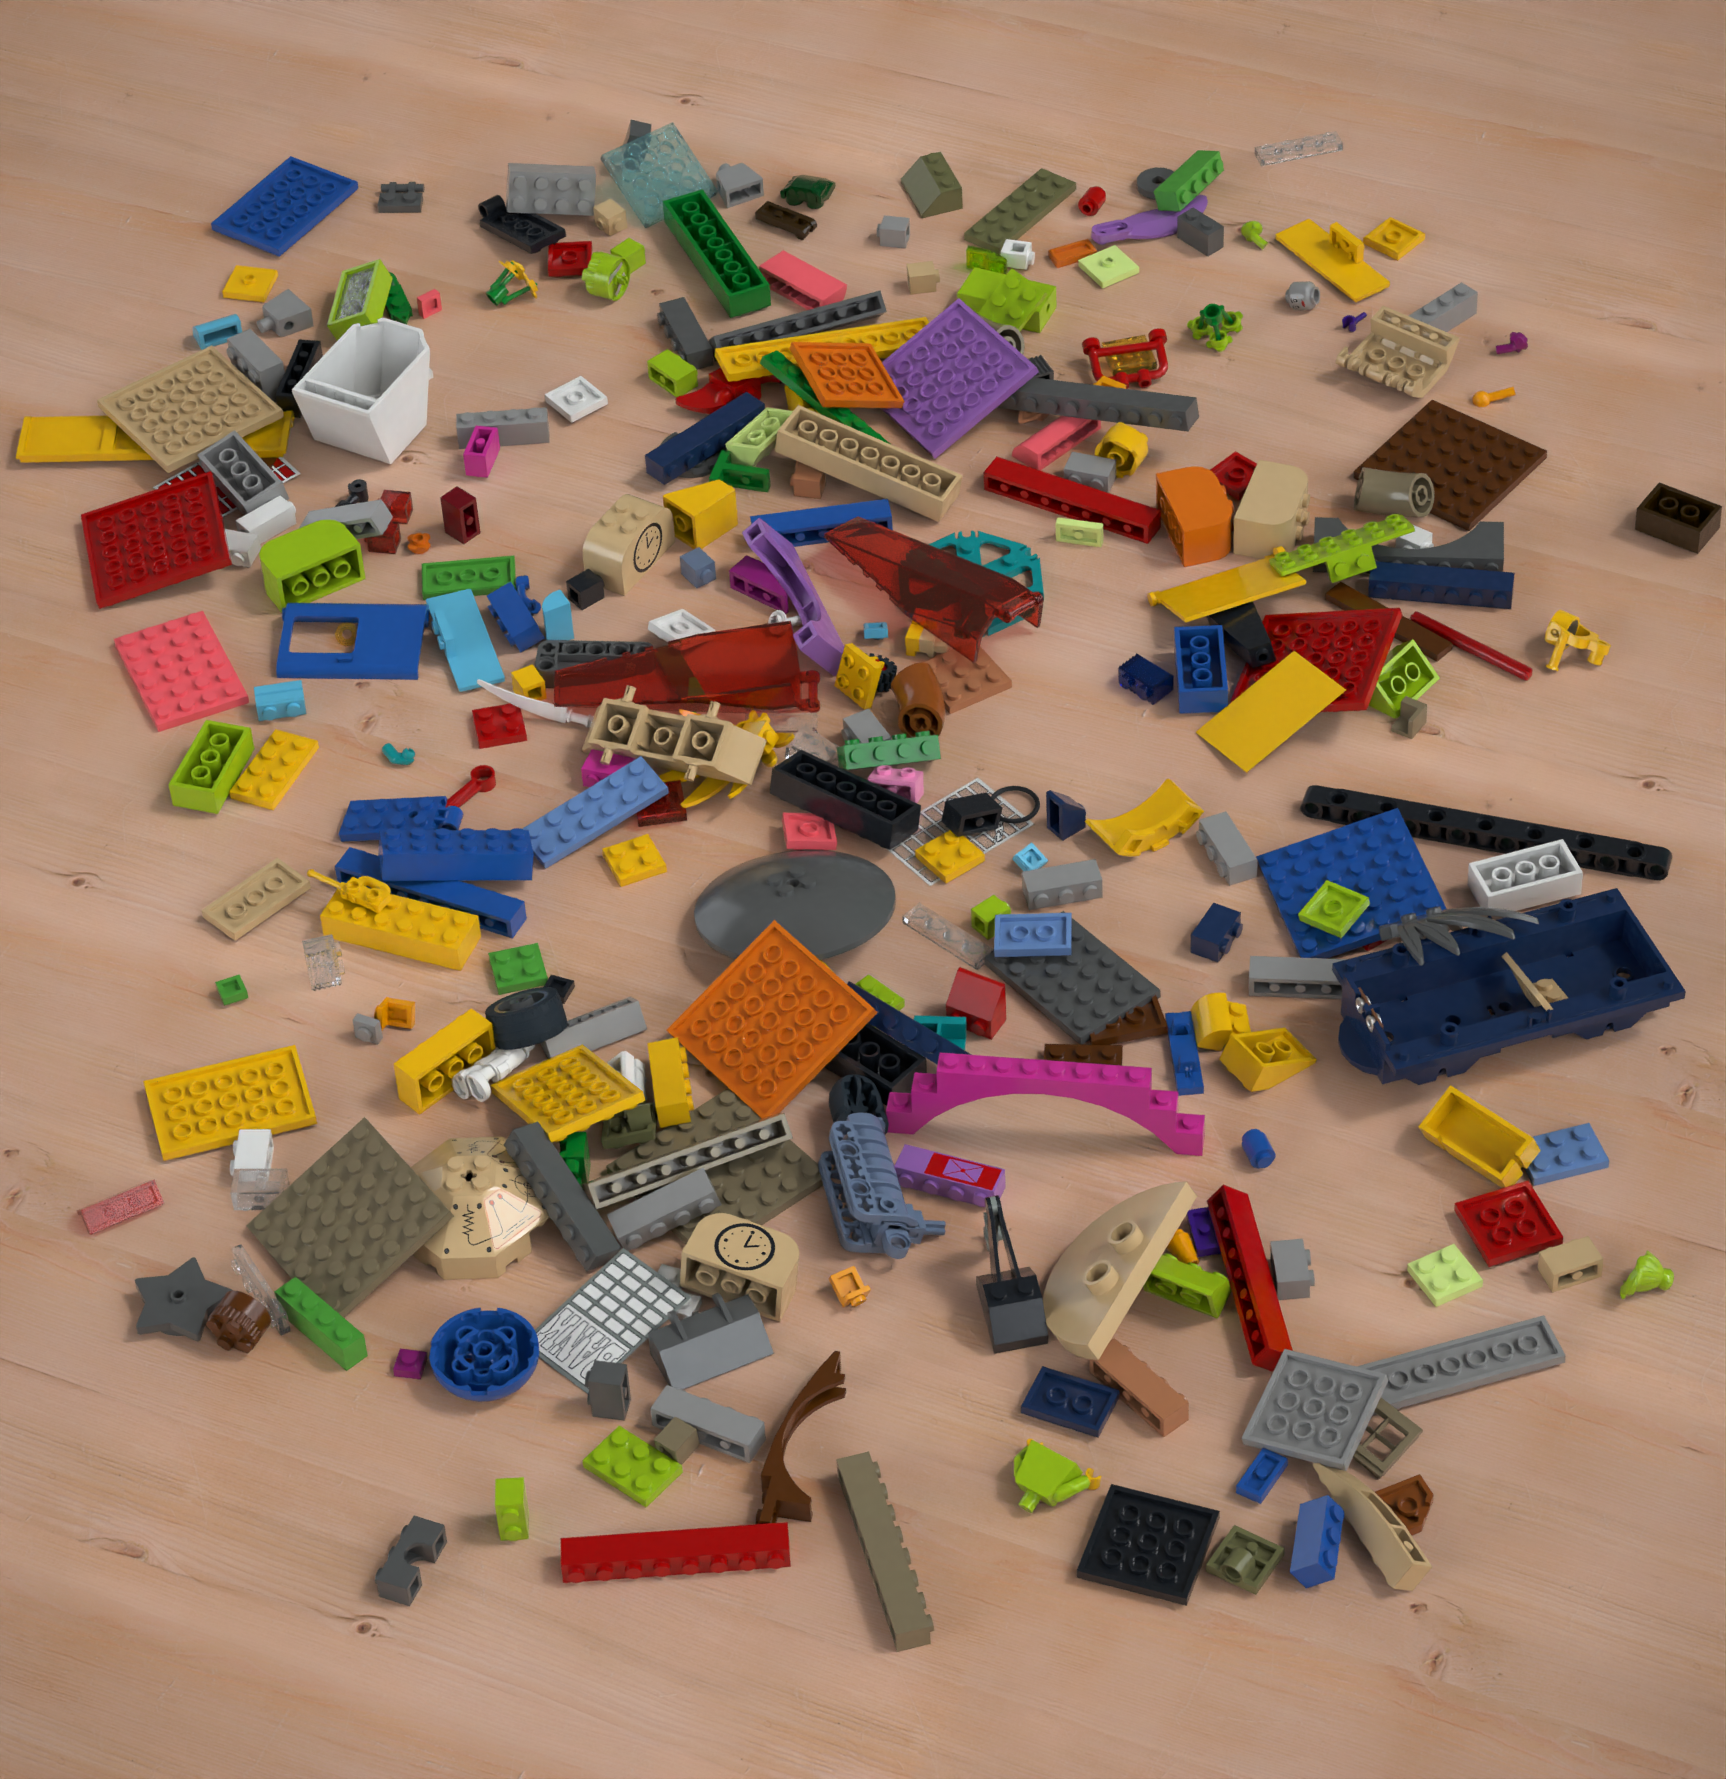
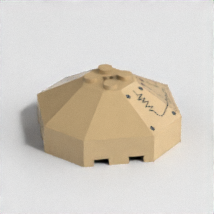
(489, 1212)

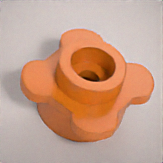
(419, 543)

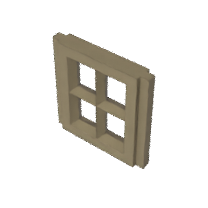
(1401, 1423)

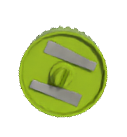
(607, 275)

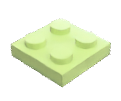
(1444, 1275)

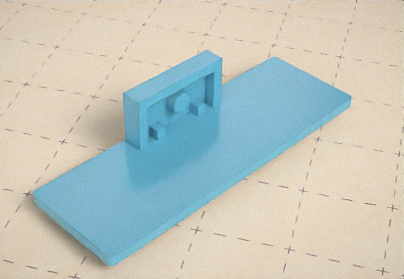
(464, 639)

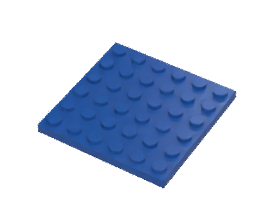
(1366, 857)

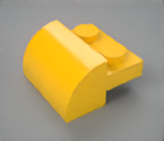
(1217, 1020)

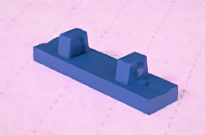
(1184, 1053)

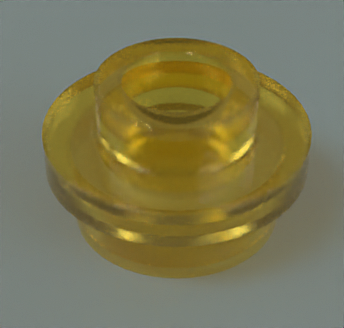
(339, 631)

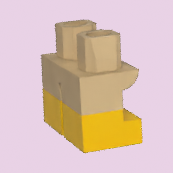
(921, 640)

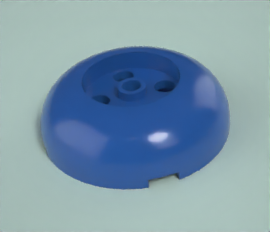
(501, 1352)

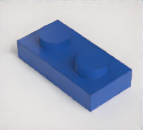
(1261, 1475)

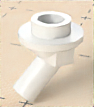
(780, 616)

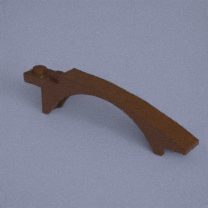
(780, 1493)

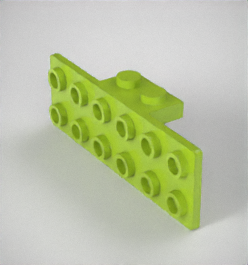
(1344, 554)

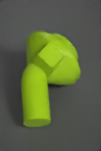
(1251, 232)

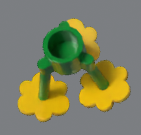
(498, 291)

